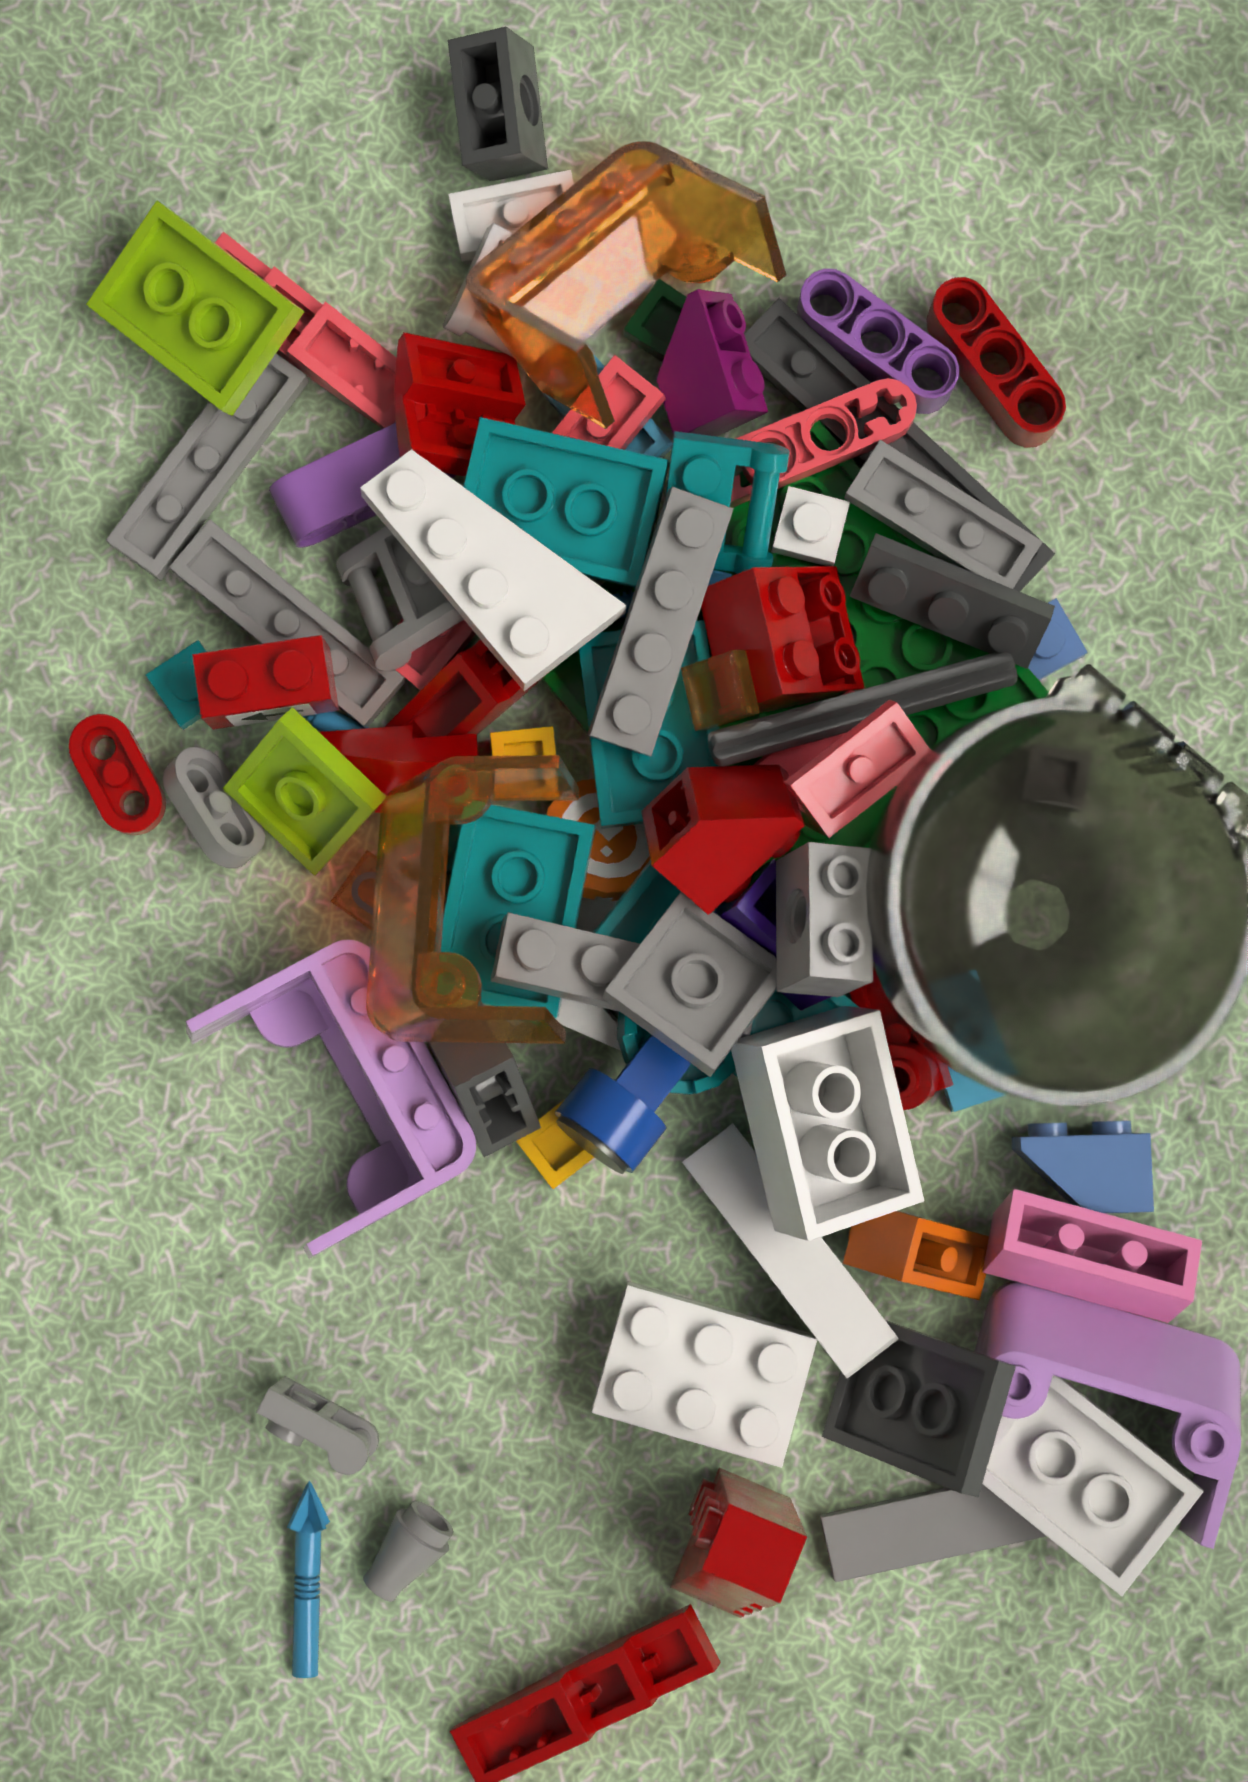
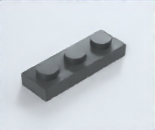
(951, 600)

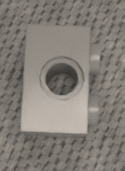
(823, 920)

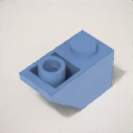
(1095, 1170)

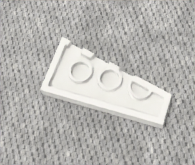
(499, 578)

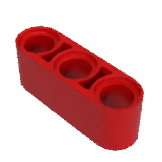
(994, 333)

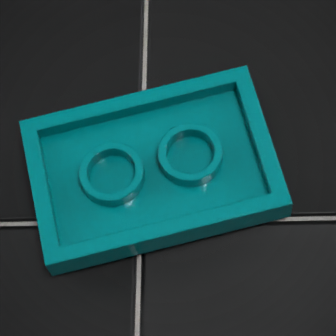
(571, 495)
(624, 777)
(519, 867)

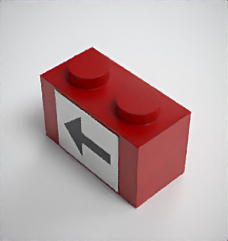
(265, 682)

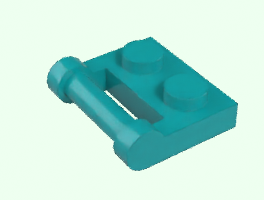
(707, 469)

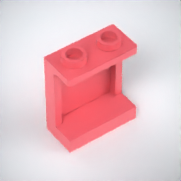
(851, 770)

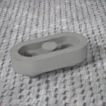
(213, 817)

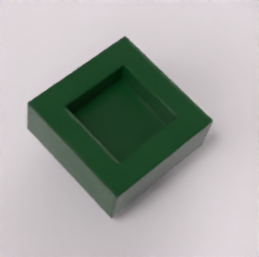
(656, 319)

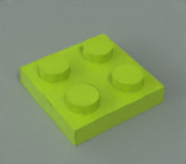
(304, 791)

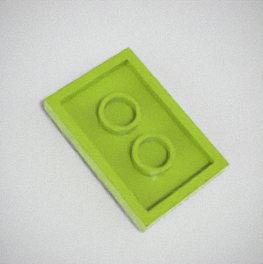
(195, 308)

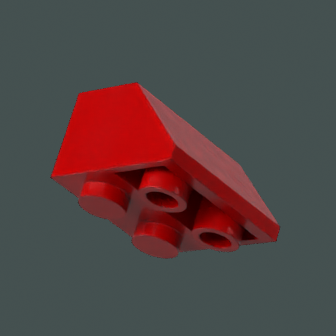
(791, 630)
(720, 828)

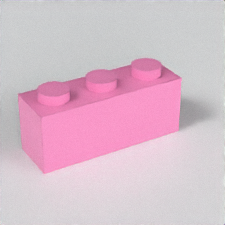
(1092, 1256)

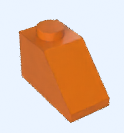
(920, 1253)

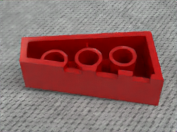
(739, 1545)

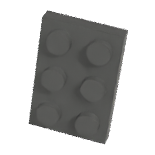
(924, 1409)

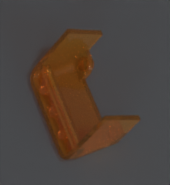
(605, 246)
(412, 985)

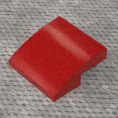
(444, 393)

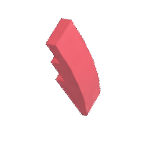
(330, 346)

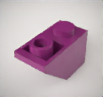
(709, 368)

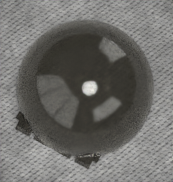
(1062, 897)

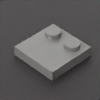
(694, 984)

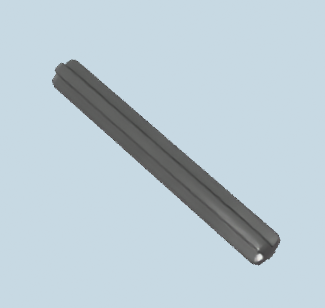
(844, 712)

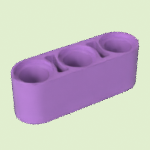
(867, 313)
(327, 493)

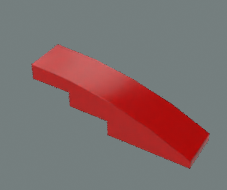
(585, 1697)

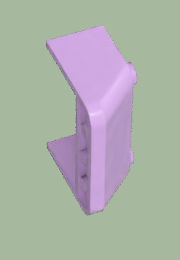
(392, 1081)
(1132, 1358)

